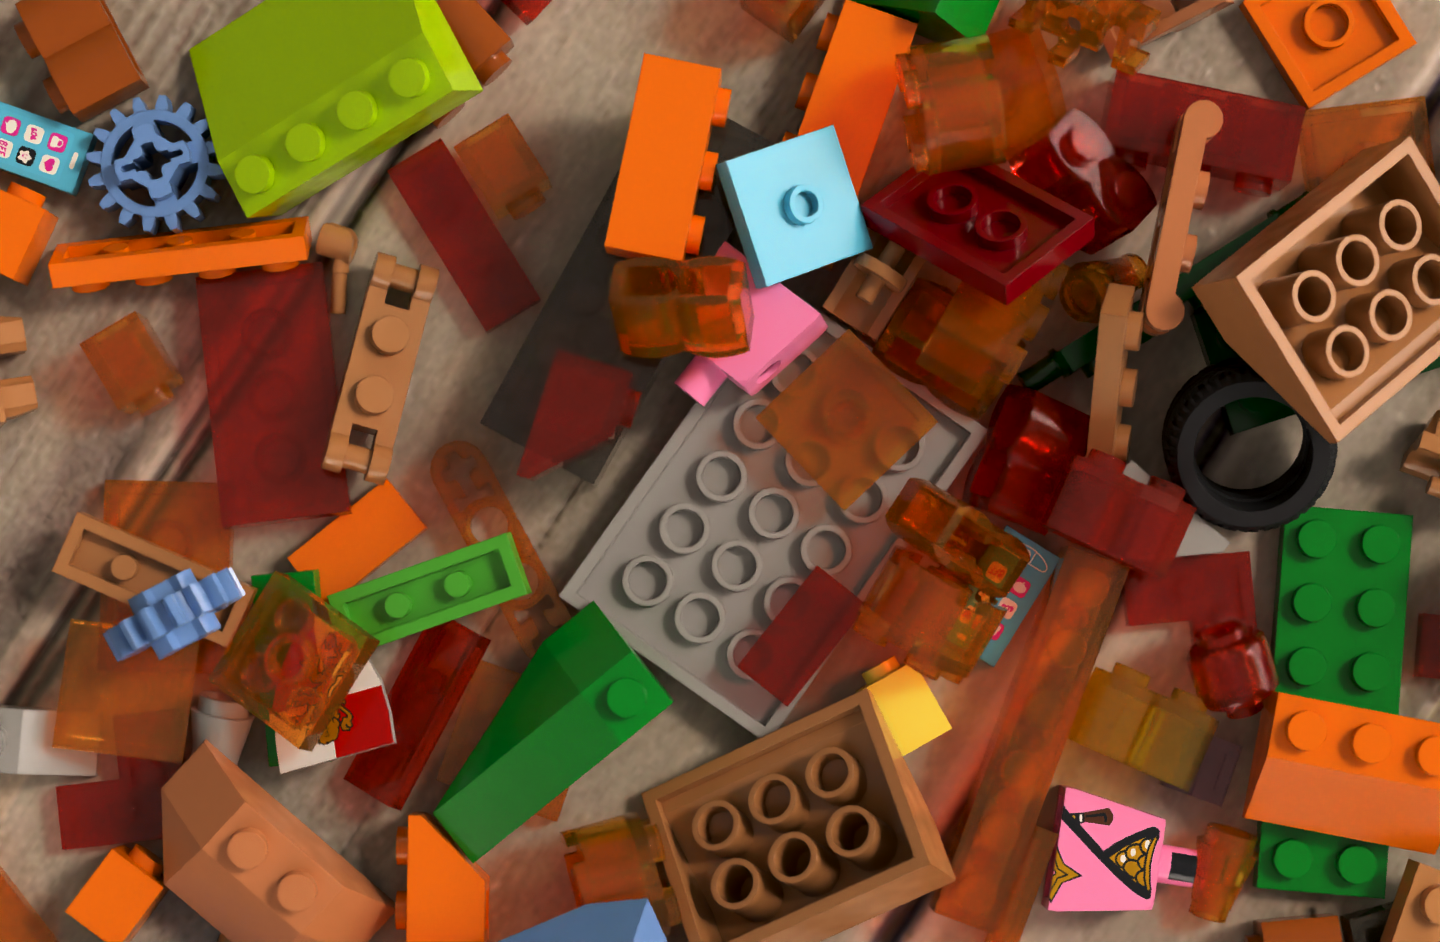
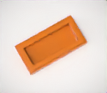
(361, 541)

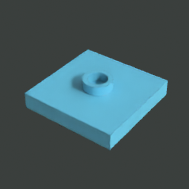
(794, 206)

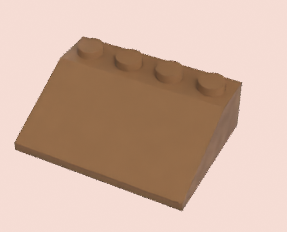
(1339, 290)
(799, 831)

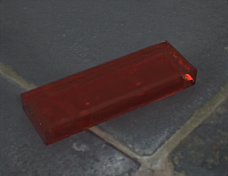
(464, 235)
(420, 708)

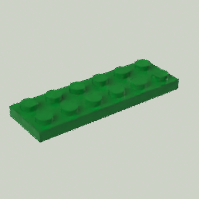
(1339, 643)

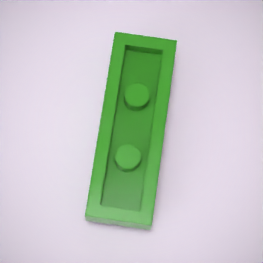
(436, 590)

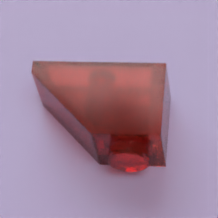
(577, 413)

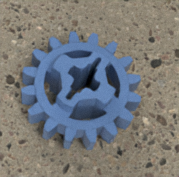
(130, 170)
(174, 614)

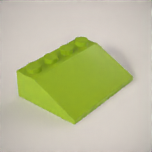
(321, 89)

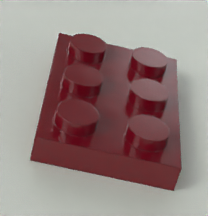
(980, 226)

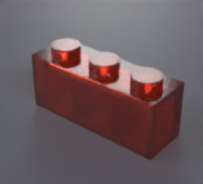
(1252, 147)

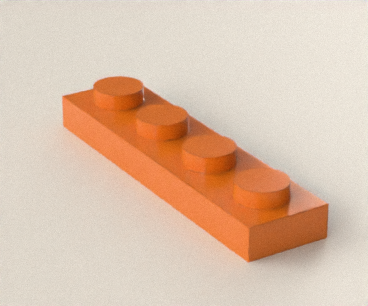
(156, 258)

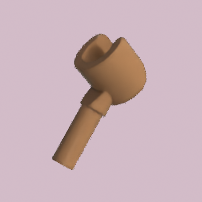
(341, 245)

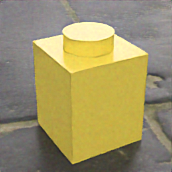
(905, 704)

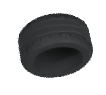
(1240, 508)

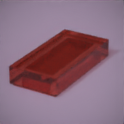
(801, 636)

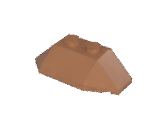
(256, 864)

